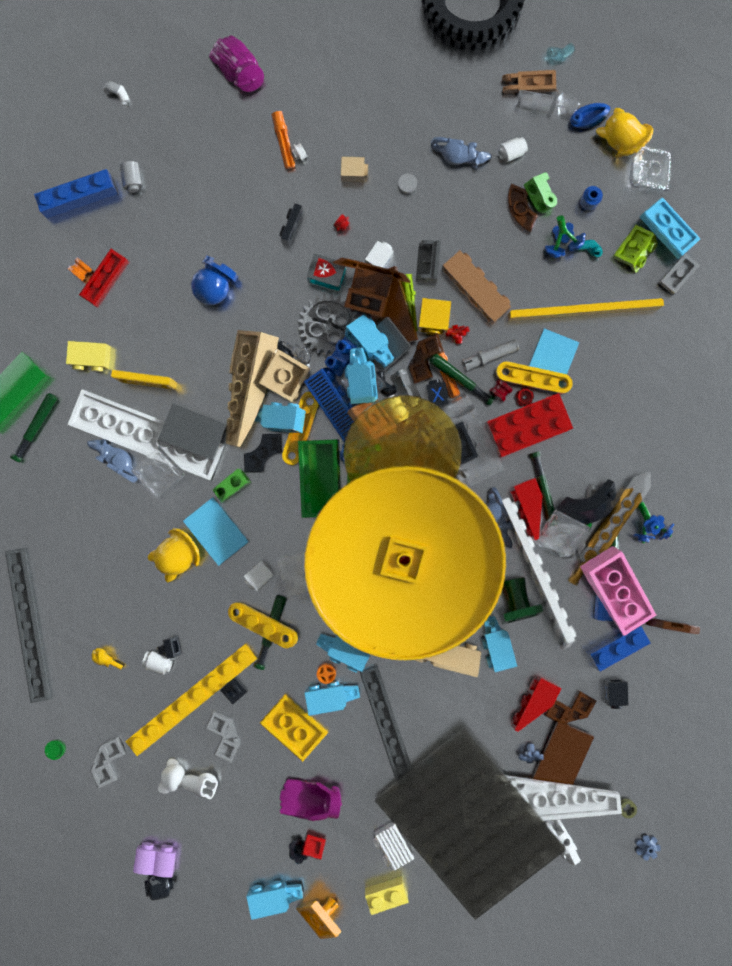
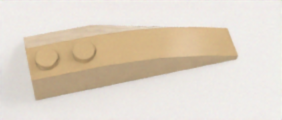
(248, 362)
(459, 659)

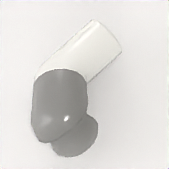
(112, 87)

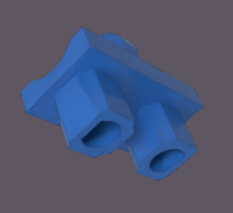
(340, 357)

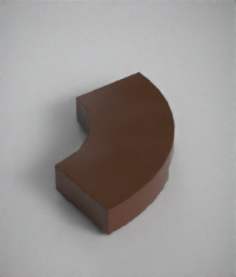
(519, 208)

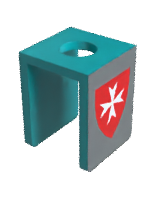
(325, 273)

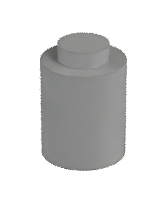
(130, 176)

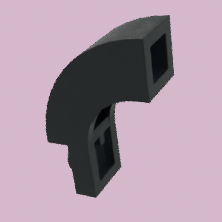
(591, 508)

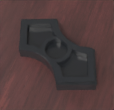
(256, 460)

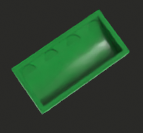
(18, 385)
(318, 474)

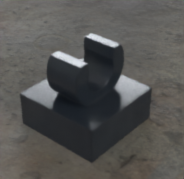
(170, 647)
(234, 690)

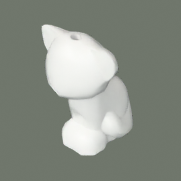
(174, 777)

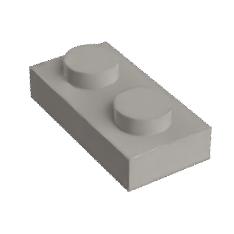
(679, 274)

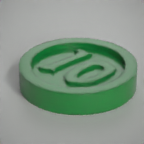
(54, 749)

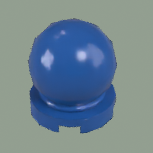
(211, 283)

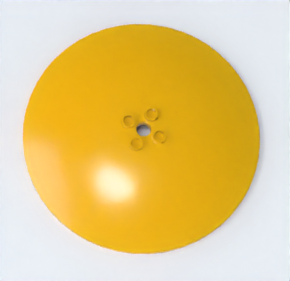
(412, 606)

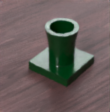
(518, 602)

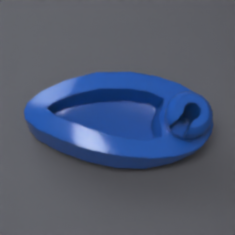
(590, 115)

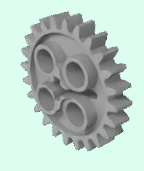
(334, 309)

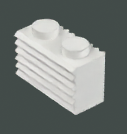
(393, 846)

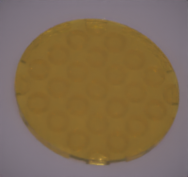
(402, 433)

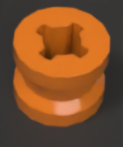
(79, 269)
(324, 675)

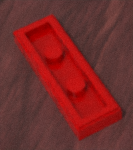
(103, 277)

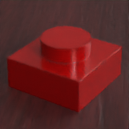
(313, 847)

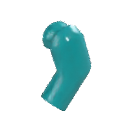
(592, 247)

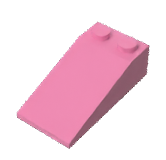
(618, 590)

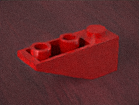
(530, 504)
(539, 700)

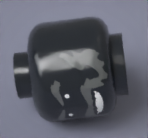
(158, 887)

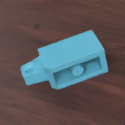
(366, 335)
(361, 378)
(281, 418)
(498, 646)
(343, 652)
(329, 697)
(272, 898)

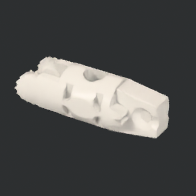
(570, 853)

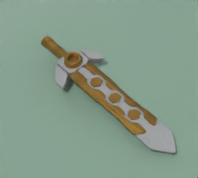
(614, 522)

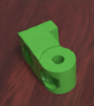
(541, 193)
(231, 485)

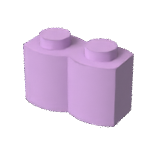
(155, 860)

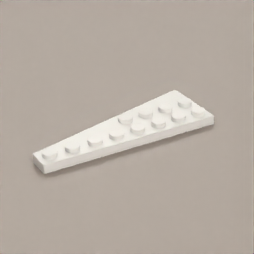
(540, 578)
(566, 801)

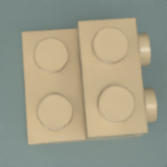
(284, 376)

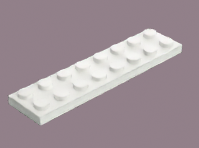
(134, 431)

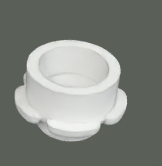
(299, 152)

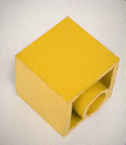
(434, 316)

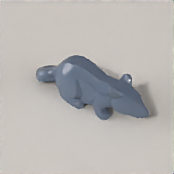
(457, 153)
(117, 458)
(500, 513)

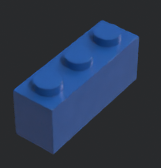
(617, 648)

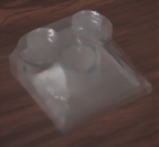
(650, 169)
(562, 535)

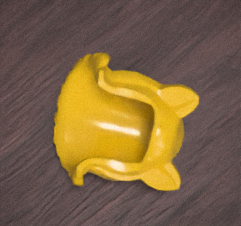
(625, 133)
(175, 554)

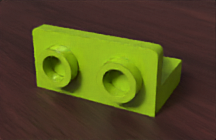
(636, 248)

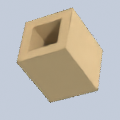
(353, 169)

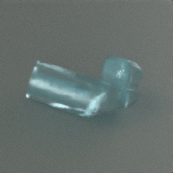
(559, 54)

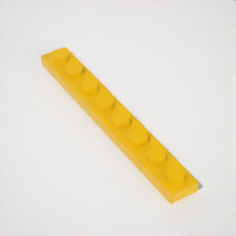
(191, 699)

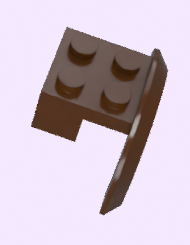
(370, 286)

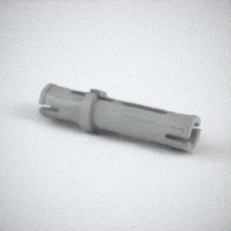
(482, 358)

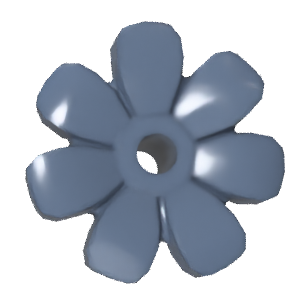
(531, 755)
(647, 847)

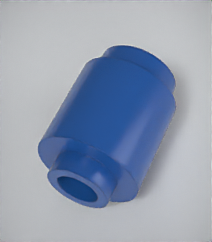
(591, 198)

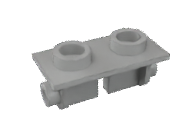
(404, 383)

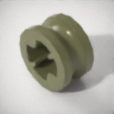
(633, 811)

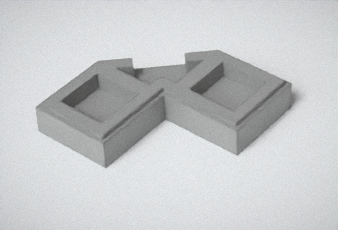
(223, 726)
(101, 769)

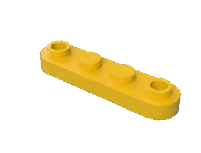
(534, 377)
(293, 438)
(262, 625)

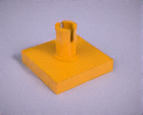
(319, 919)

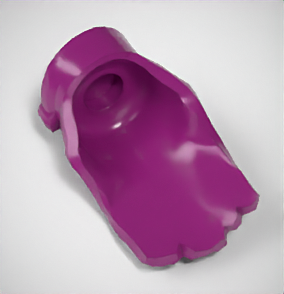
(237, 63)
(310, 800)

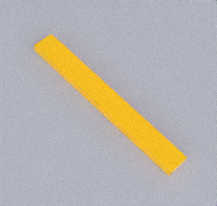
(585, 309)

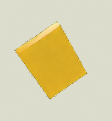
(144, 379)
(294, 727)

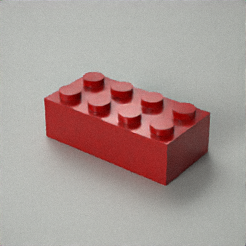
(529, 425)

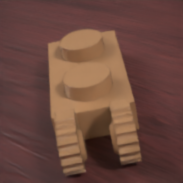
(531, 81)

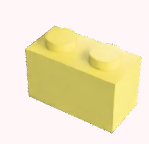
(88, 355)
(386, 895)

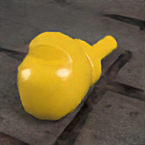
(101, 657)

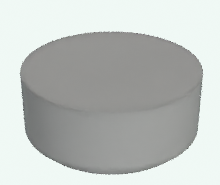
(407, 183)

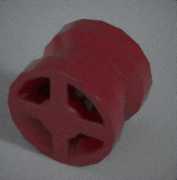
(500, 390)

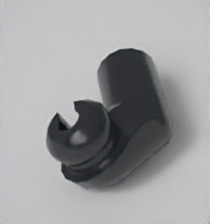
(389, 389)

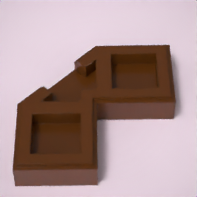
(419, 364)
(681, 627)
(579, 709)

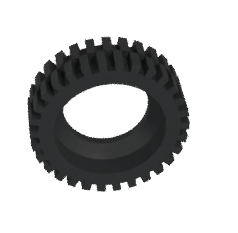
(472, 31)

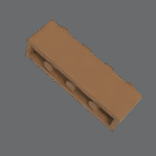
(476, 287)

